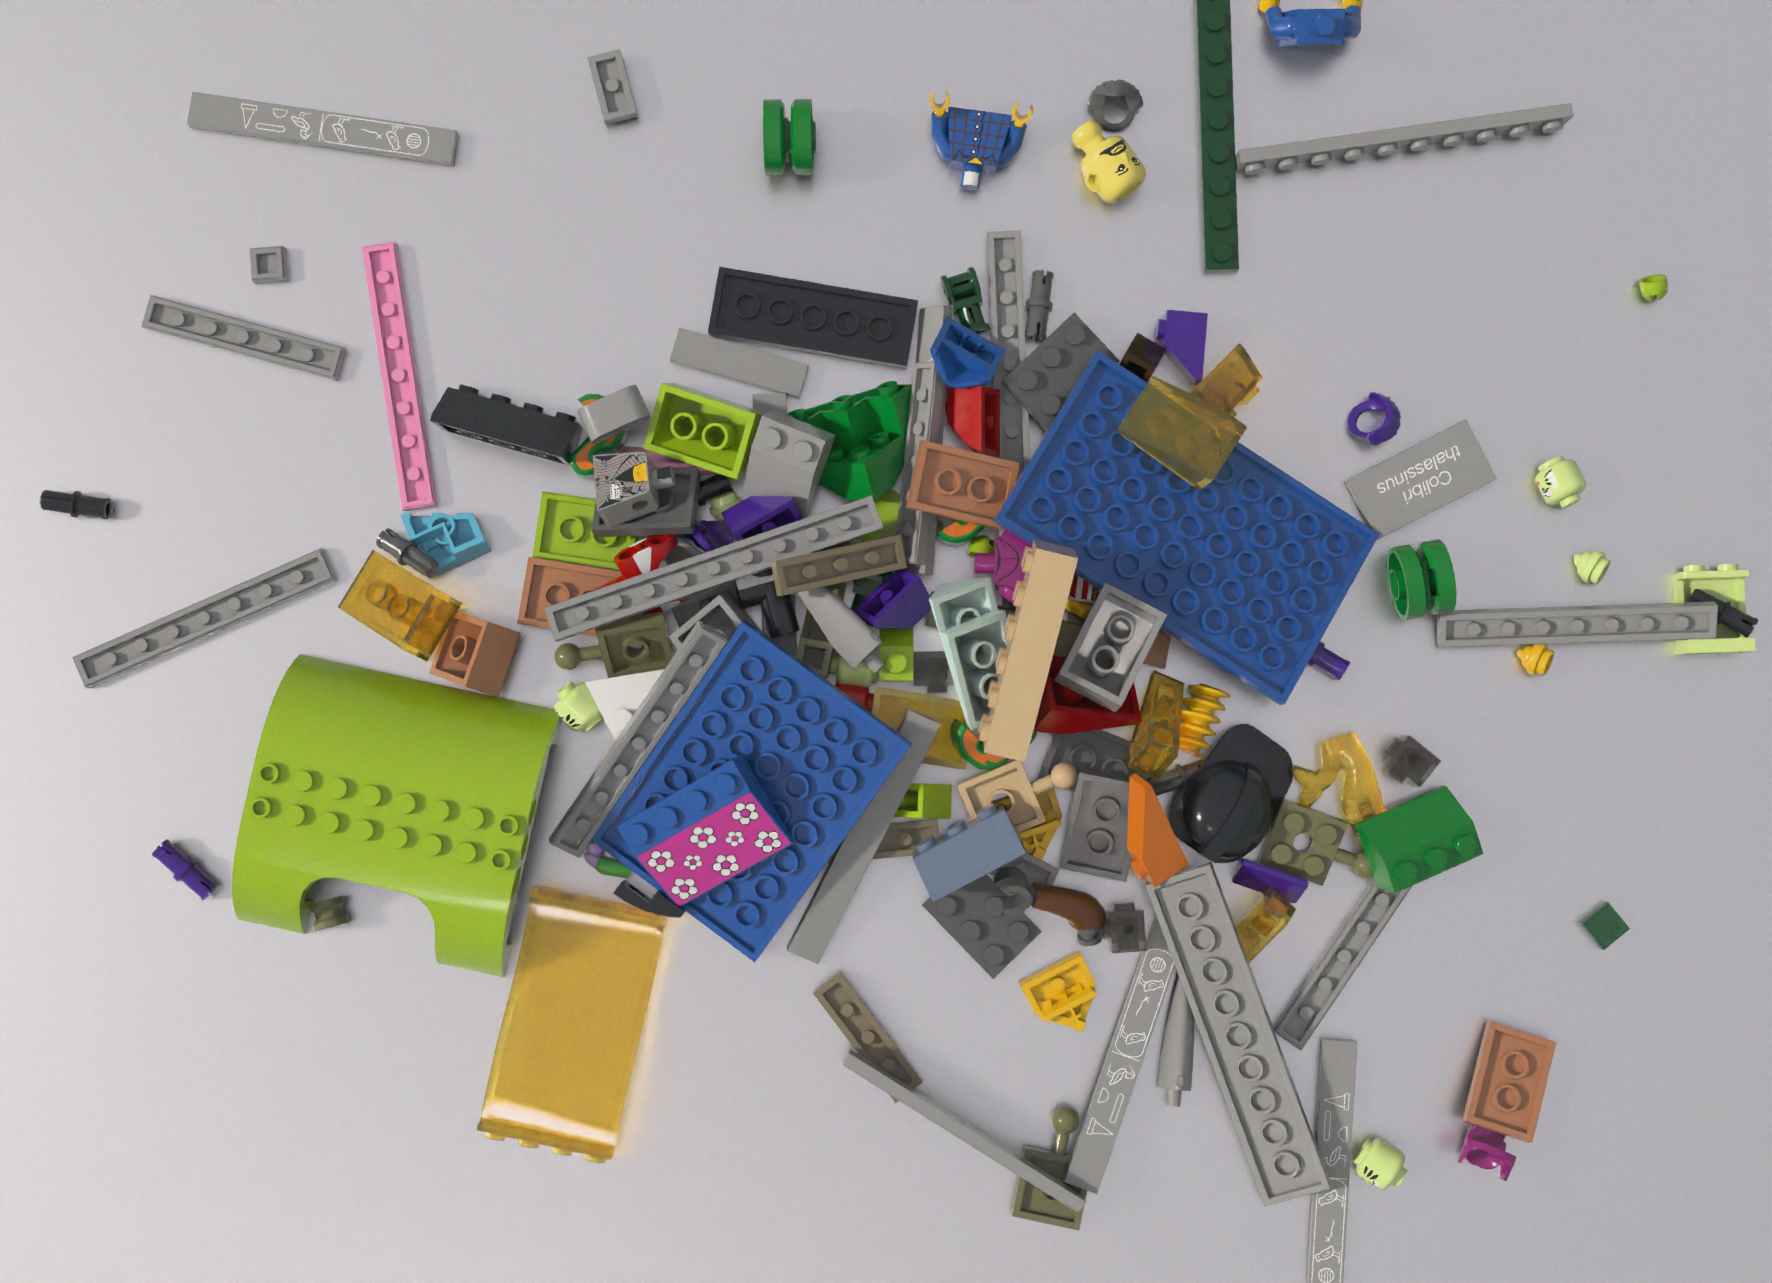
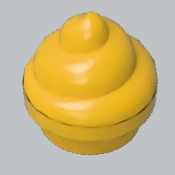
(1536, 658)

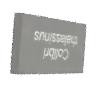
(1420, 479)

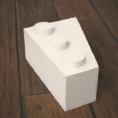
(621, 696)

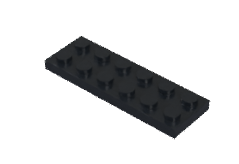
(813, 317)

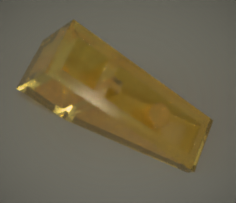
(1158, 734)
(1263, 922)

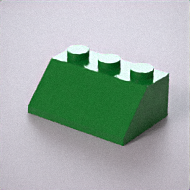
(1418, 840)

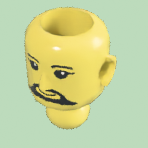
(1109, 163)

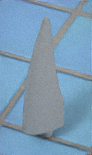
(843, 628)
(1177, 1047)

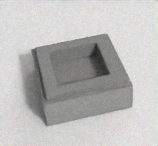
(268, 264)

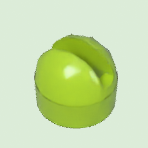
(1653, 285)
(981, 544)

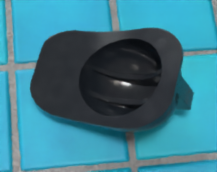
(1232, 795)

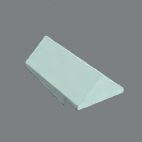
(971, 638)

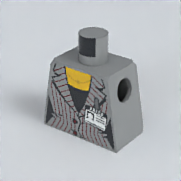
(628, 485)

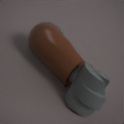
(1078, 907)

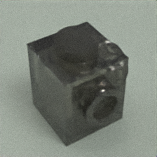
(932, 671)
(1408, 761)
(1125, 928)

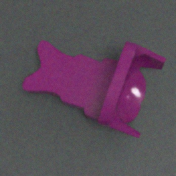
(1487, 1151)

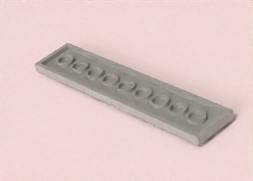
(1238, 1035)

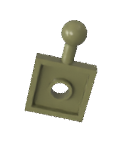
(615, 650)
(1316, 860)
(1029, 1200)

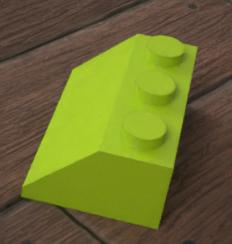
(702, 430)

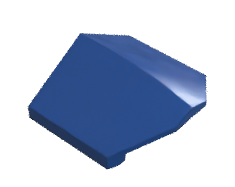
(964, 356)

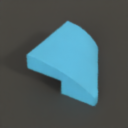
(447, 538)

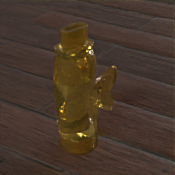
(1360, 787)

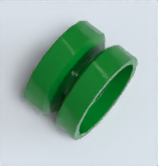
(788, 137)
(1421, 579)

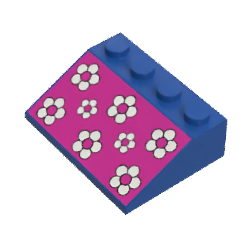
(706, 832)

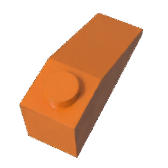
(1150, 836)

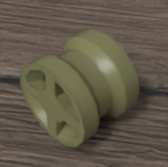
(329, 913)

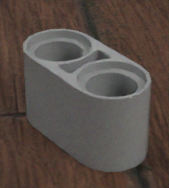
(614, 414)

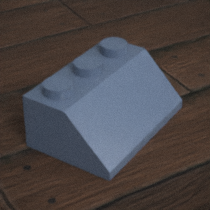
(967, 851)

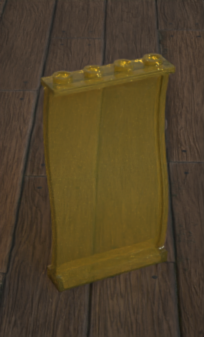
(572, 1024)

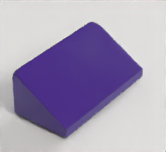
(1261, 877)

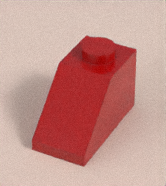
(976, 417)

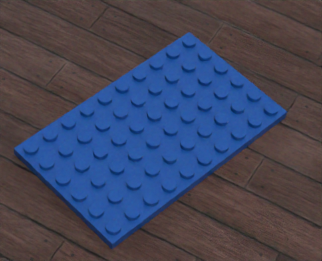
(1237, 567)

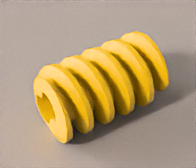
(1199, 717)

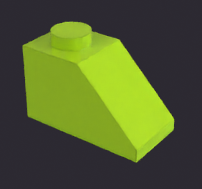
(896, 654)
(926, 801)

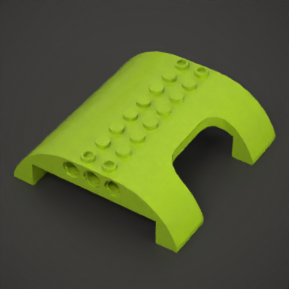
(396, 793)

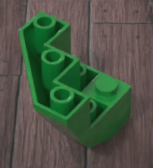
(867, 440)

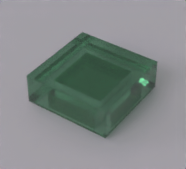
(1604, 925)

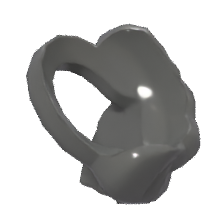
(1115, 88)

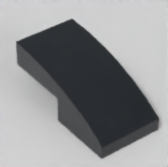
(658, 904)

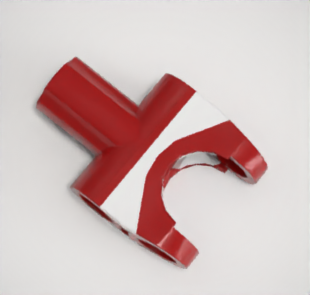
(643, 558)

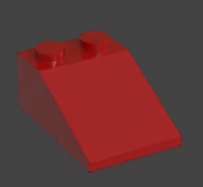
(1069, 712)

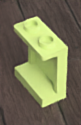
(1725, 585)

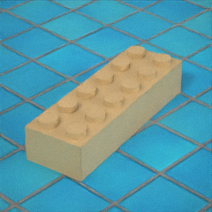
(1029, 649)

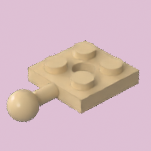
(1014, 782)

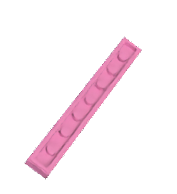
(399, 376)

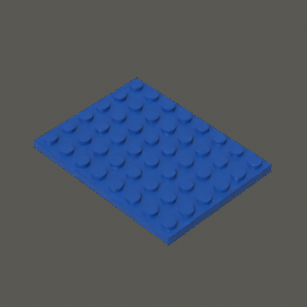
(810, 751)

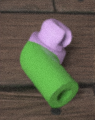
(604, 865)

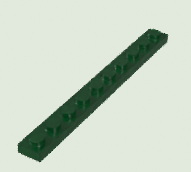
(1216, 136)

